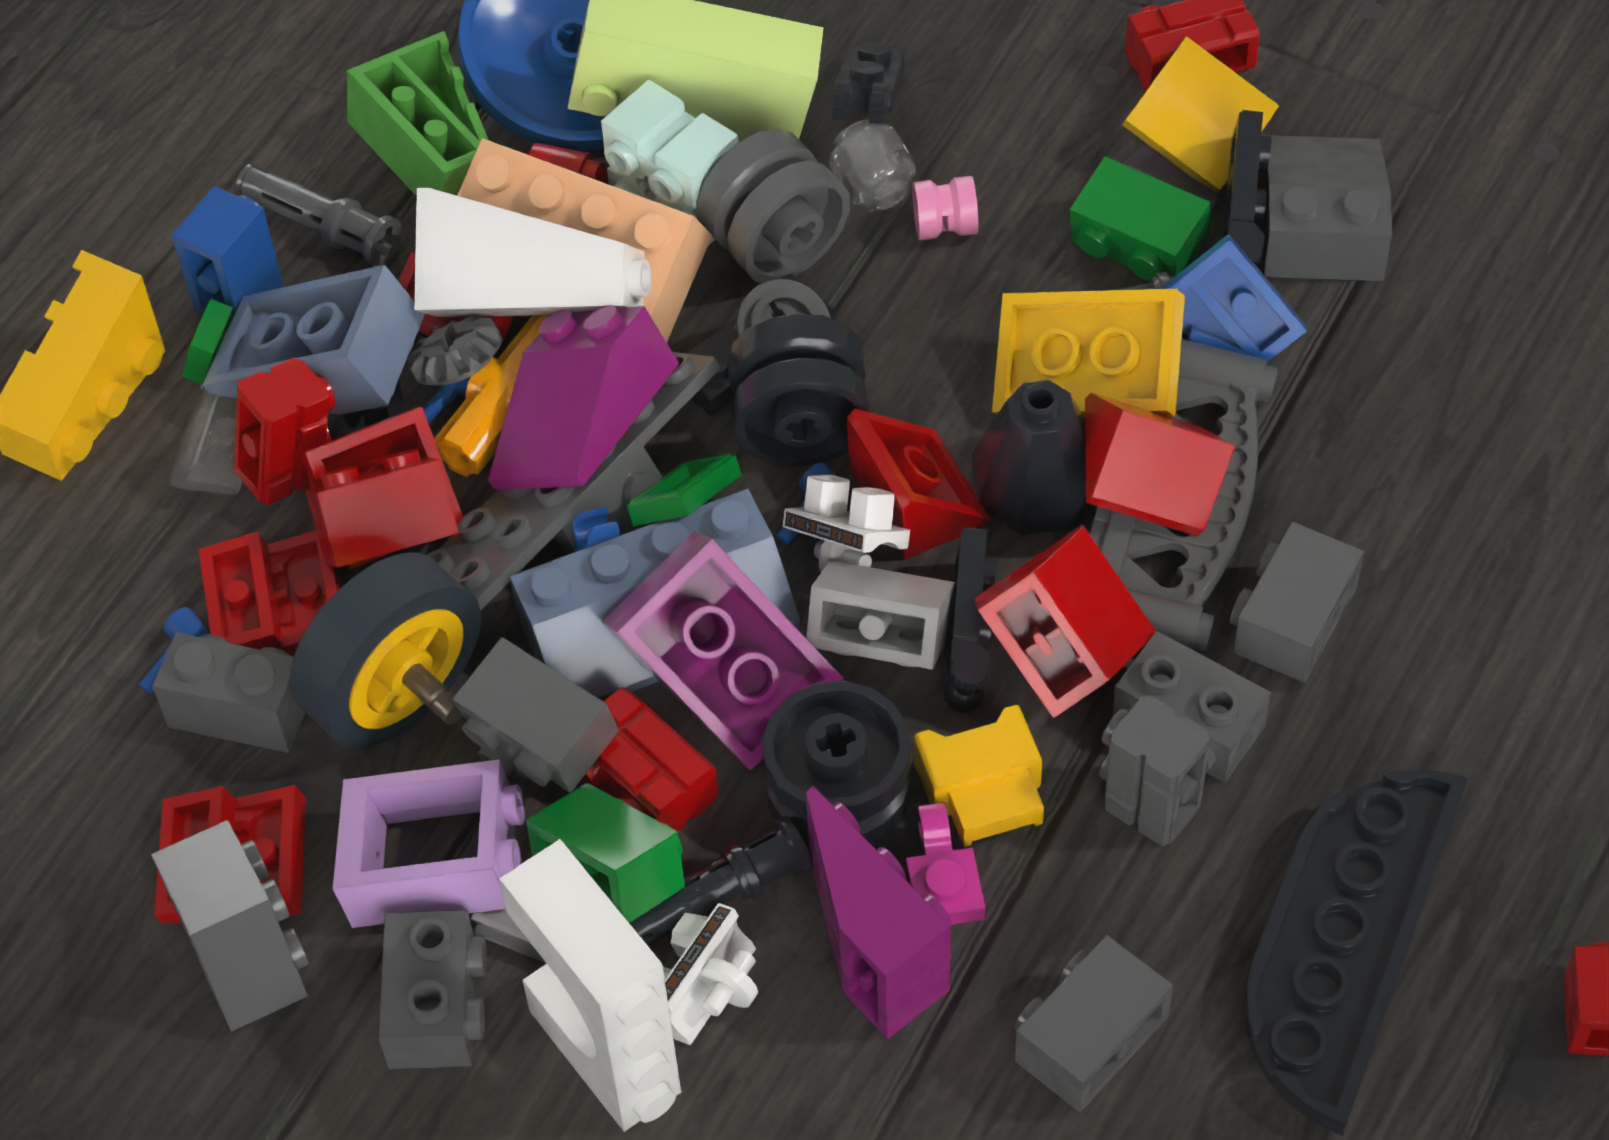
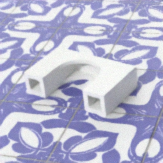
(600, 986)

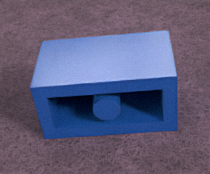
(226, 251)

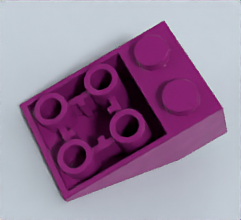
(882, 932)

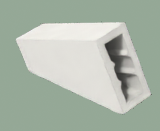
(513, 264)

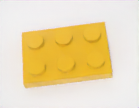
(1094, 343)

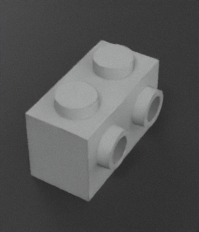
(880, 614)

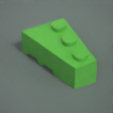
(416, 114)

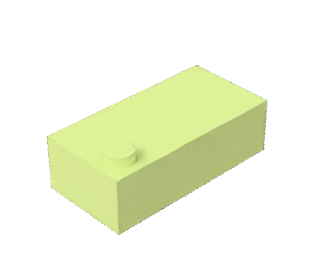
(717, 59)

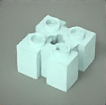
(661, 148)

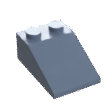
(342, 326)

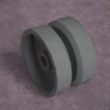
(773, 205)

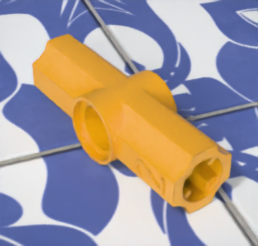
(476, 427)

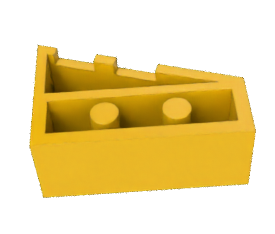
(83, 370)

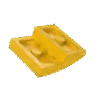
(1194, 111)

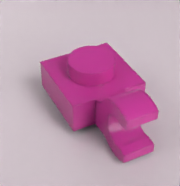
(943, 872)

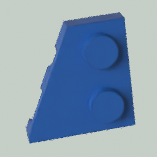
(1234, 304)

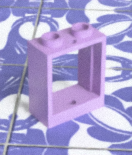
(451, 885)

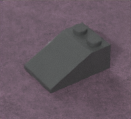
(1326, 209)

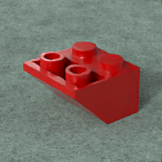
(1066, 620)

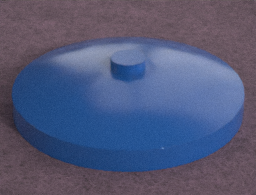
(523, 66)

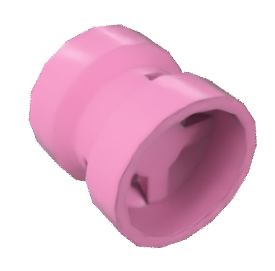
(945, 207)

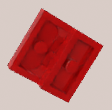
(265, 591)
(269, 818)

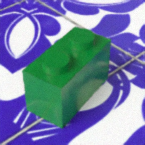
(1139, 221)
(618, 846)

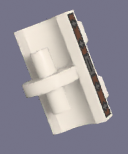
(846, 533)
(709, 971)

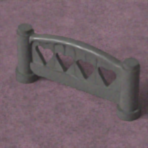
(1236, 384)

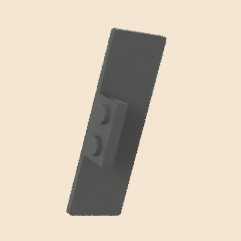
(520, 522)

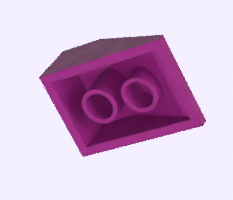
(578, 395)
(717, 644)

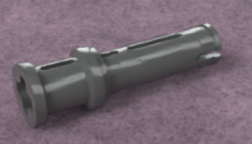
(338, 221)

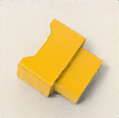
(983, 776)

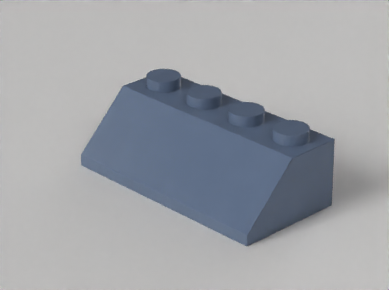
(571, 596)

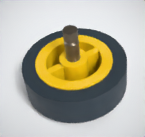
(386, 651)

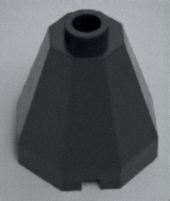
(1034, 461)

